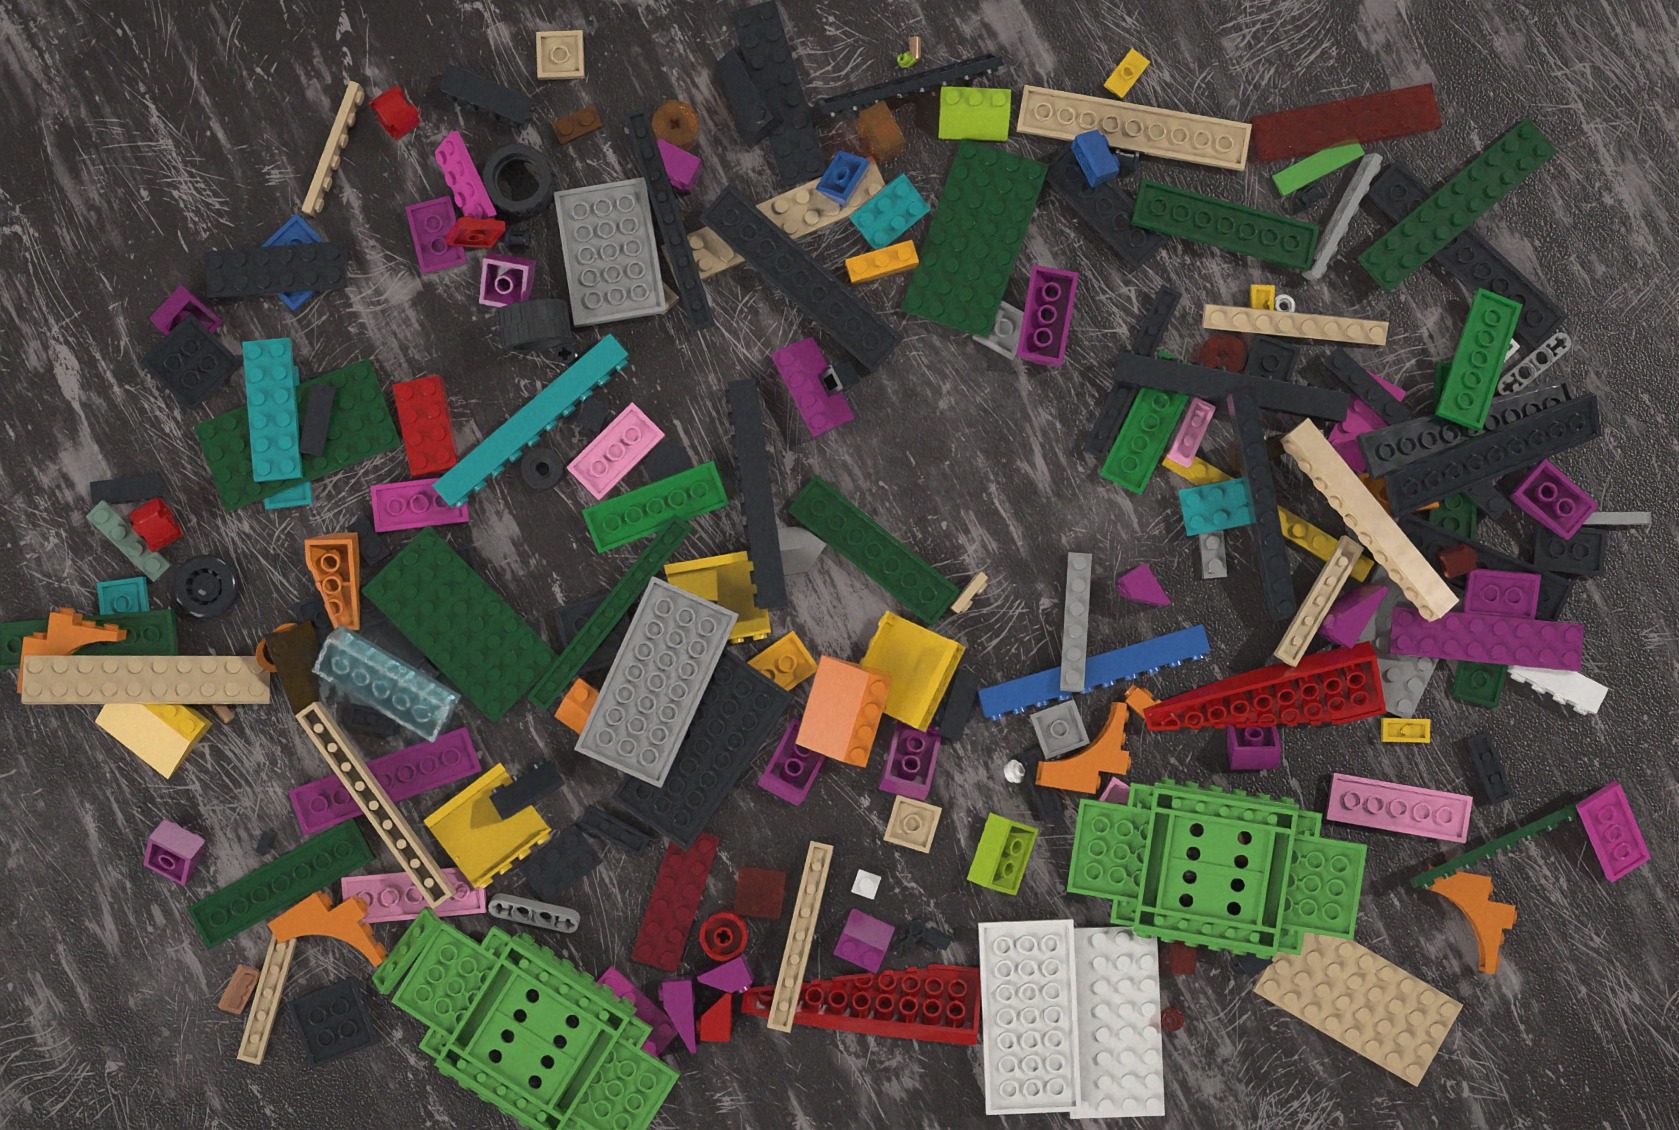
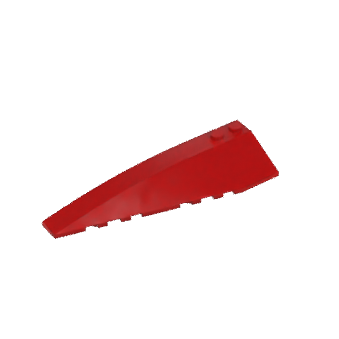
(907, 1003)

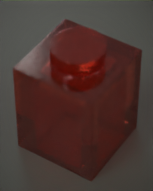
(1458, 560)
(1181, 958)

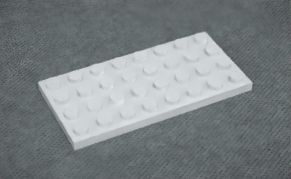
(1029, 1016)
(1118, 1023)

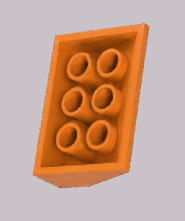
(844, 710)

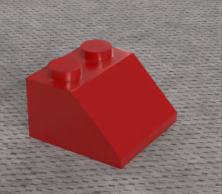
(716, 1019)

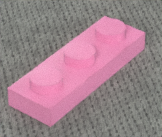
(1191, 432)

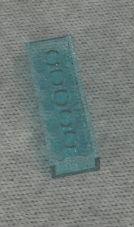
(386, 683)

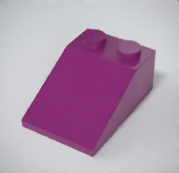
(1553, 499)
(1351, 614)
(910, 761)
(791, 767)
(680, 1004)

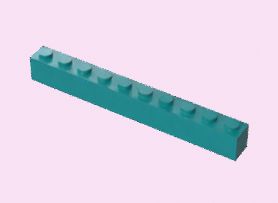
(531, 422)

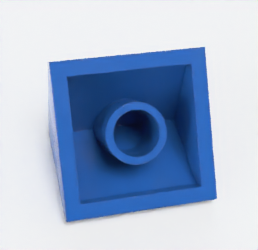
(843, 177)

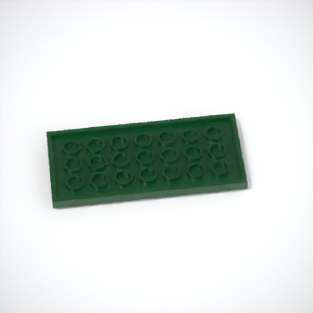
(975, 238)
(357, 431)
(461, 623)

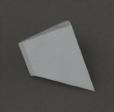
(798, 549)

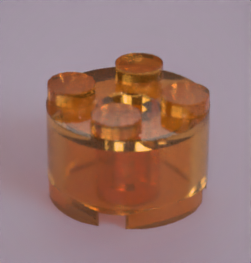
(672, 114)

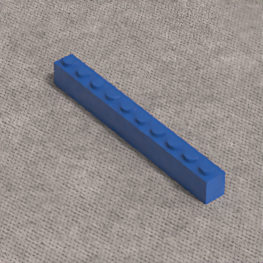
(1099, 669)

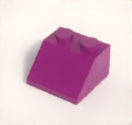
(681, 167)
(506, 279)
(179, 306)
(1141, 587)
(1253, 747)
(173, 851)
(864, 940)
(728, 975)

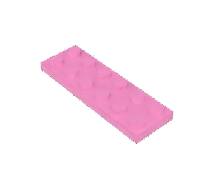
(1398, 807)
(398, 898)

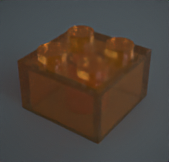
(881, 132)

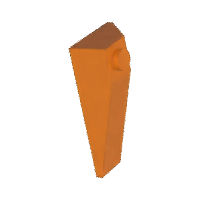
(336, 571)

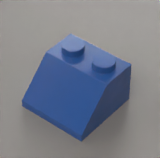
(1094, 157)

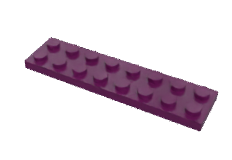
(1487, 639)
(399, 774)

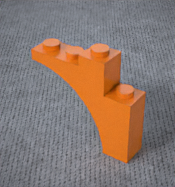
(65, 636)
(1103, 754)
(1486, 916)
(344, 922)

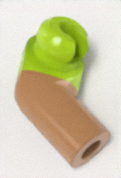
(912, 55)
(223, 712)

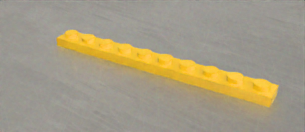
(1292, 526)

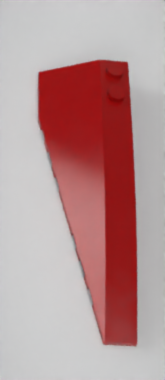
(1322, 688)

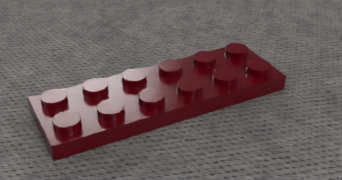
(674, 903)

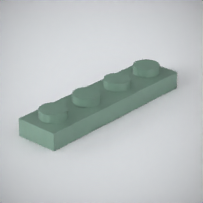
(126, 539)

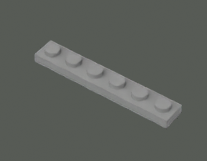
(1345, 210)
(1075, 622)

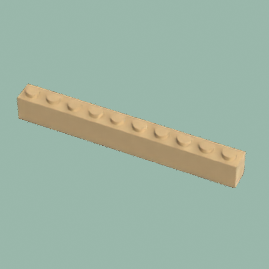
(1369, 520)
(376, 804)

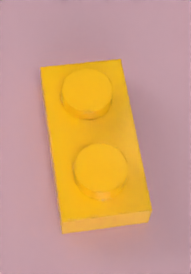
(1405, 730)

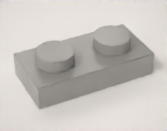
(1212, 554)

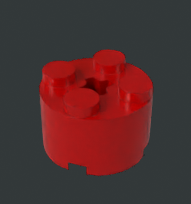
(394, 113)
(155, 524)
(712, 942)

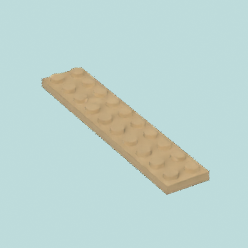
(1135, 127)
(795, 212)
(144, 680)

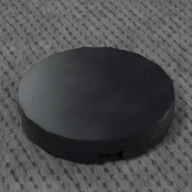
(667, 461)

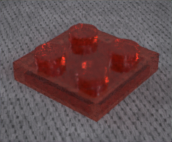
(759, 892)

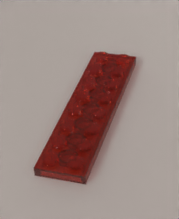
(1346, 122)

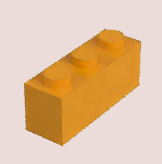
(881, 263)

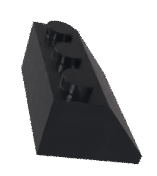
(526, 789)

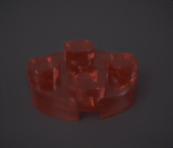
(1223, 342)

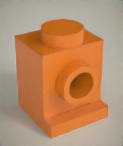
(1139, 699)

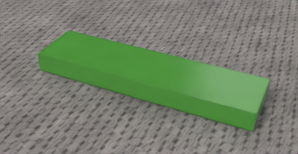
(1315, 168)
(406, 950)

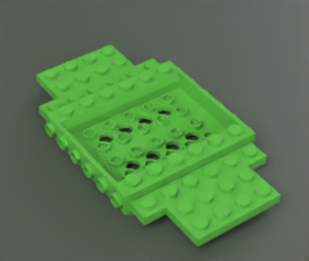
(1290, 880)
(471, 996)

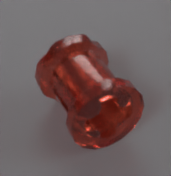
(1176, 1024)

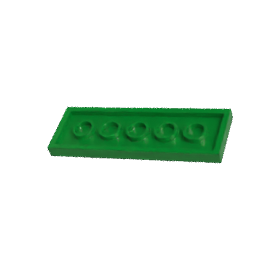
(1478, 359)
(1143, 437)
(652, 506)

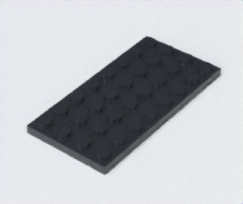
(719, 744)

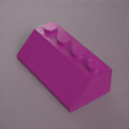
(1047, 315)
(799, 369)

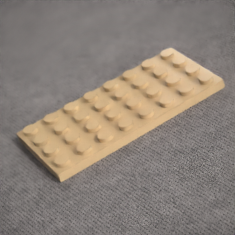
(1362, 1002)

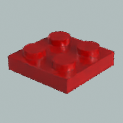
(475, 232)

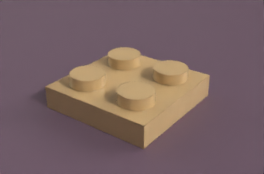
(560, 55)
(912, 823)

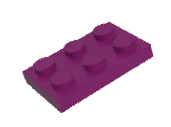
(429, 226)
(1501, 593)

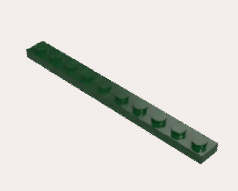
(609, 613)
(1489, 850)

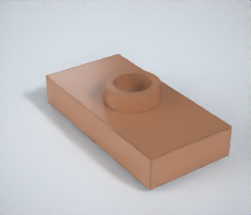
(239, 989)

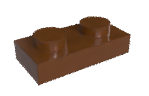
(577, 125)

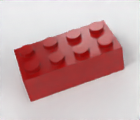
(426, 426)

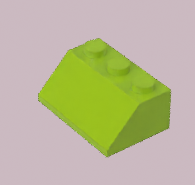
(974, 114)
(1002, 854)

